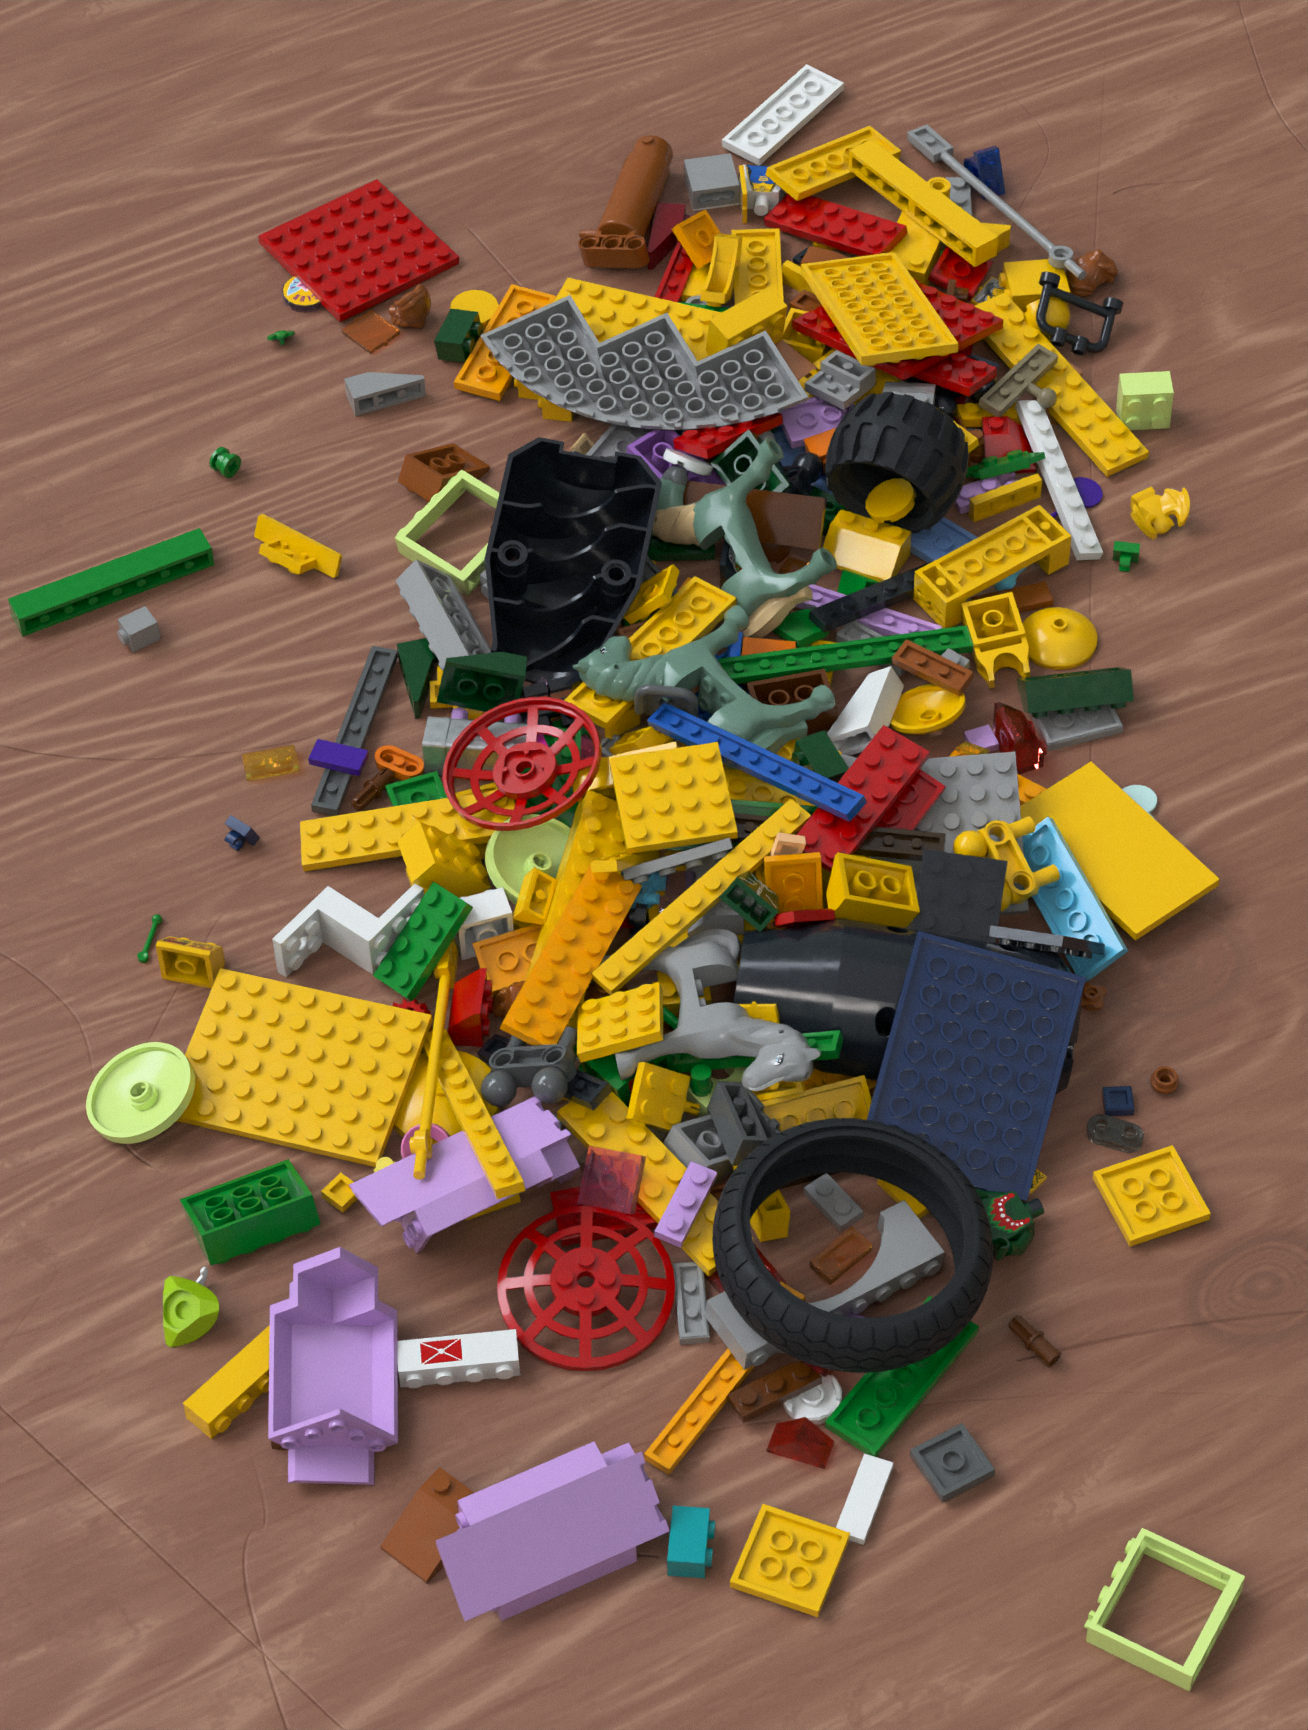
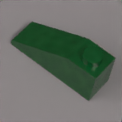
(417, 670)

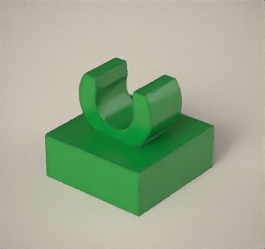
(1126, 553)

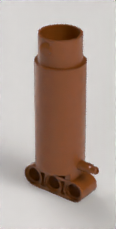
(630, 209)

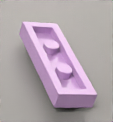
(685, 1204)

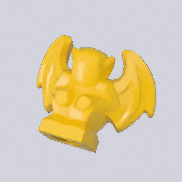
(1153, 511)

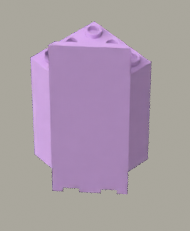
(455, 1181)
(333, 1371)
(550, 1530)

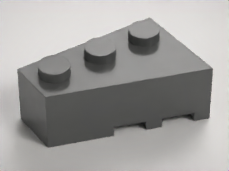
(740, 1120)

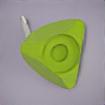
(188, 1309)

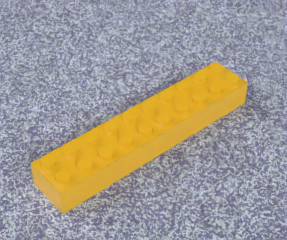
(593, 835)

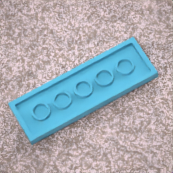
(1071, 903)

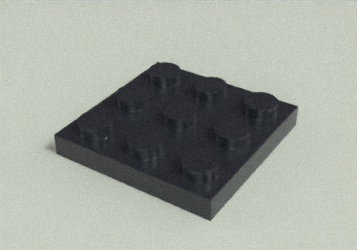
(959, 895)
(1046, 942)

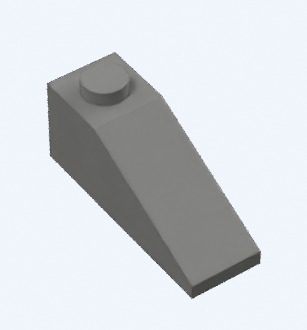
(381, 390)

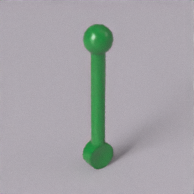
(143, 955)

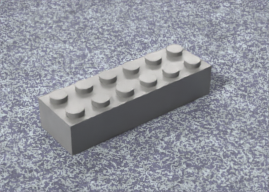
(441, 612)

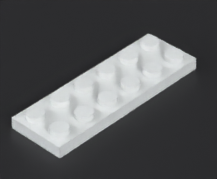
(782, 115)

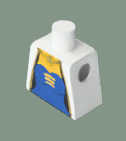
(761, 190)

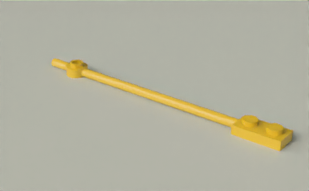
(421, 1142)

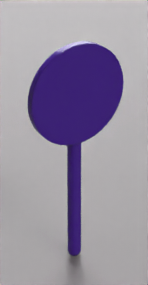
(1089, 492)

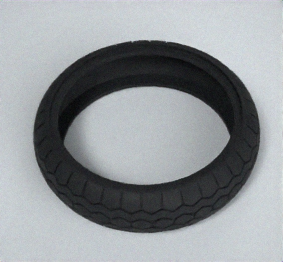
(836, 1339)

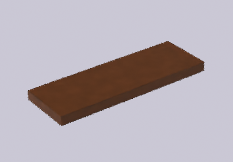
(777, 516)

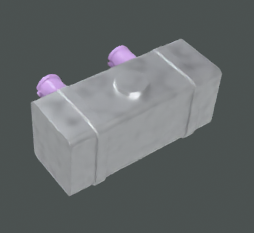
(442, 732)

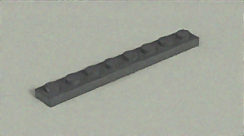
(356, 726)

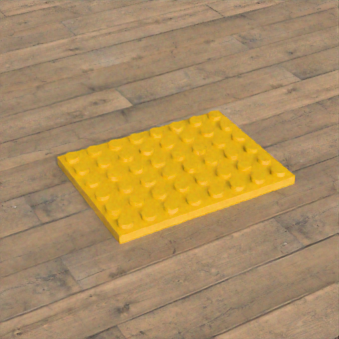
(302, 1066)

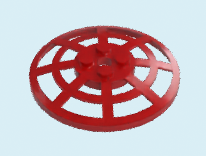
(517, 758)
(586, 1300)

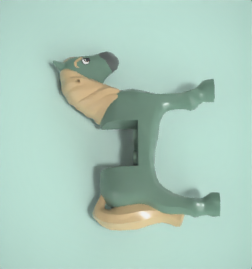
(724, 513)

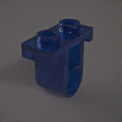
(987, 168)

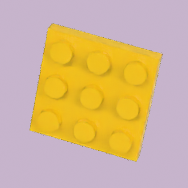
(620, 1022)
(1151, 1195)
(790, 1560)

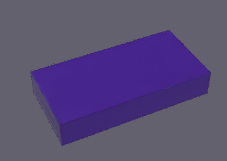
(338, 757)

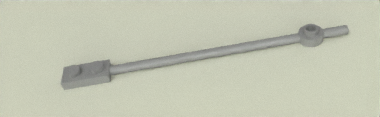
(938, 149)

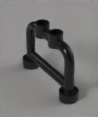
(1060, 336)

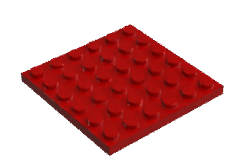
(358, 250)
(962, 319)

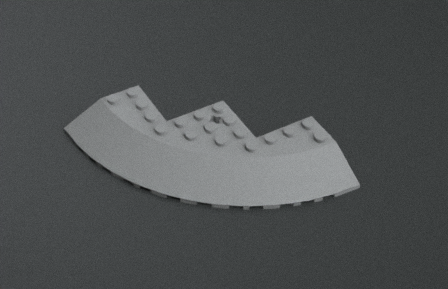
(644, 373)

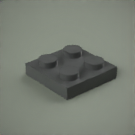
(952, 1462)

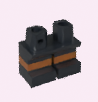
(555, 688)

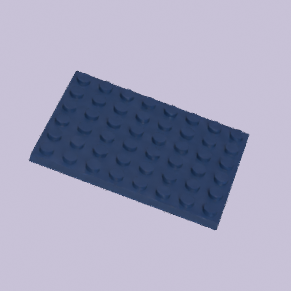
(977, 1058)

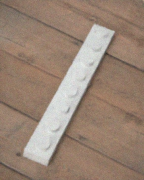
(1059, 480)

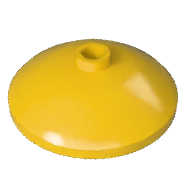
(1059, 638)
(926, 710)

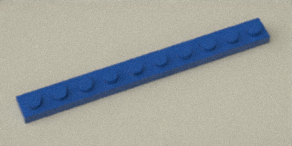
(759, 762)

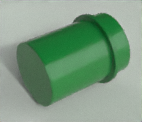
(701, 1080)

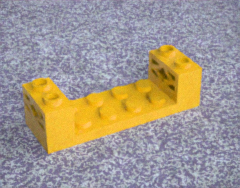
(989, 559)

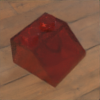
(1018, 736)

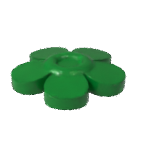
(280, 335)

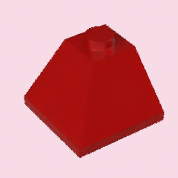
(1003, 436)

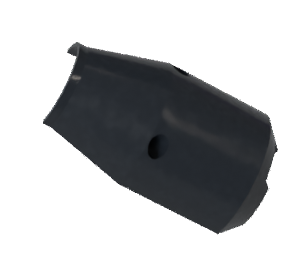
(566, 553)

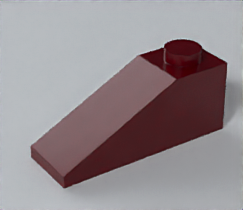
(662, 237)

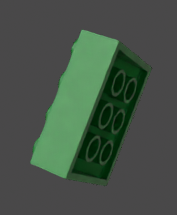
(250, 1212)

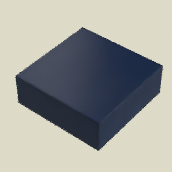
(1118, 1101)

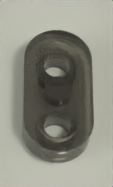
(1114, 1133)

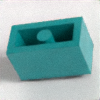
(689, 1542)

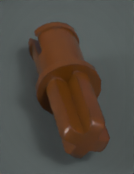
(373, 789)
(1034, 1341)

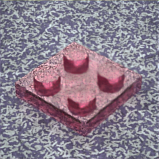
(611, 1180)

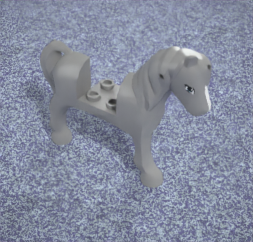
(720, 1027)

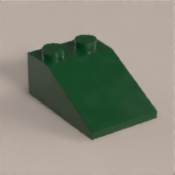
(738, 458)
(482, 680)

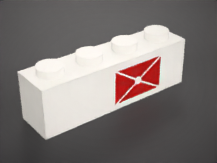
(458, 1358)

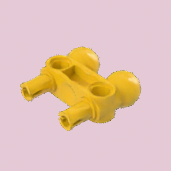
(1018, 871)

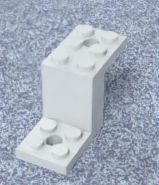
(344, 928)

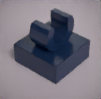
(239, 833)

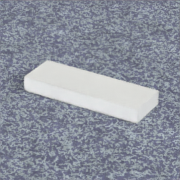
(865, 1497)

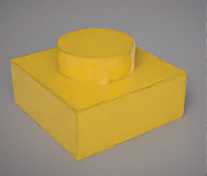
(339, 1193)

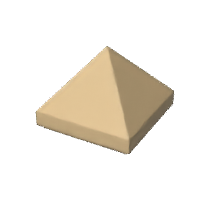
(583, 444)

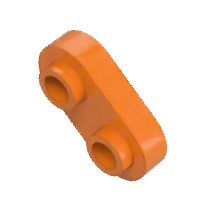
(403, 764)

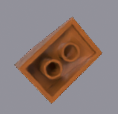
(431, 469)
(424, 1521)

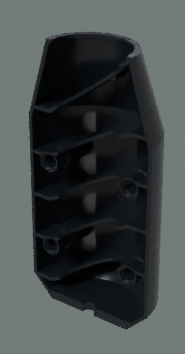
(849, 981)

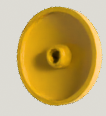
(443, 1115)

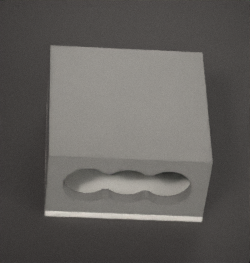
(711, 182)

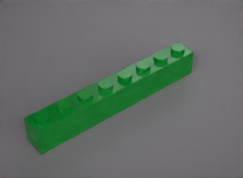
(111, 582)

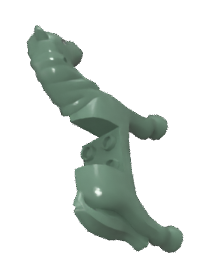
(694, 664)

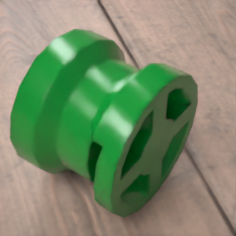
(226, 463)

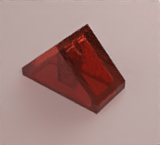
(801, 1442)

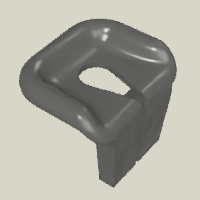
(648, 696)

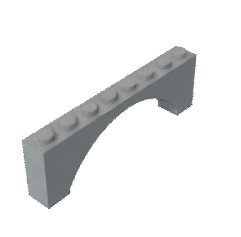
(903, 1258)

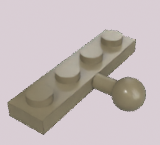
(1022, 380)

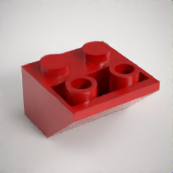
(471, 1010)

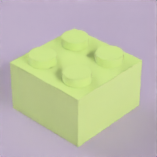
(1145, 400)

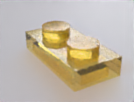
(270, 762)

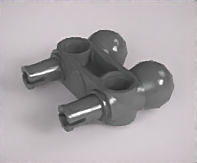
(541, 1067)

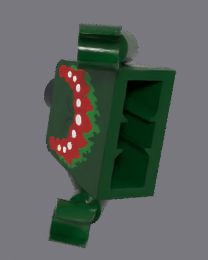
(1010, 1221)

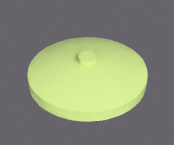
(517, 852)
(140, 1093)

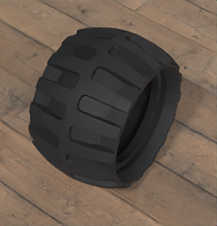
(898, 439)

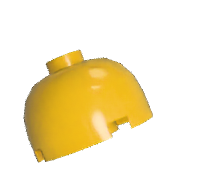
(1057, 314)

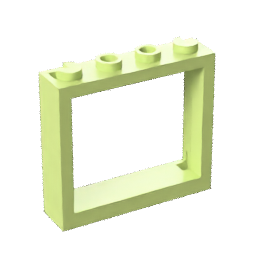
(469, 576)
(1187, 1562)

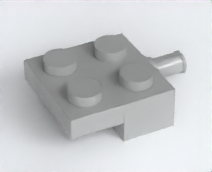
(841, 380)

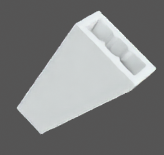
(867, 711)

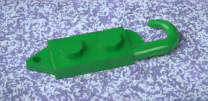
(996, 466)

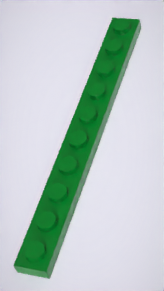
(842, 654)

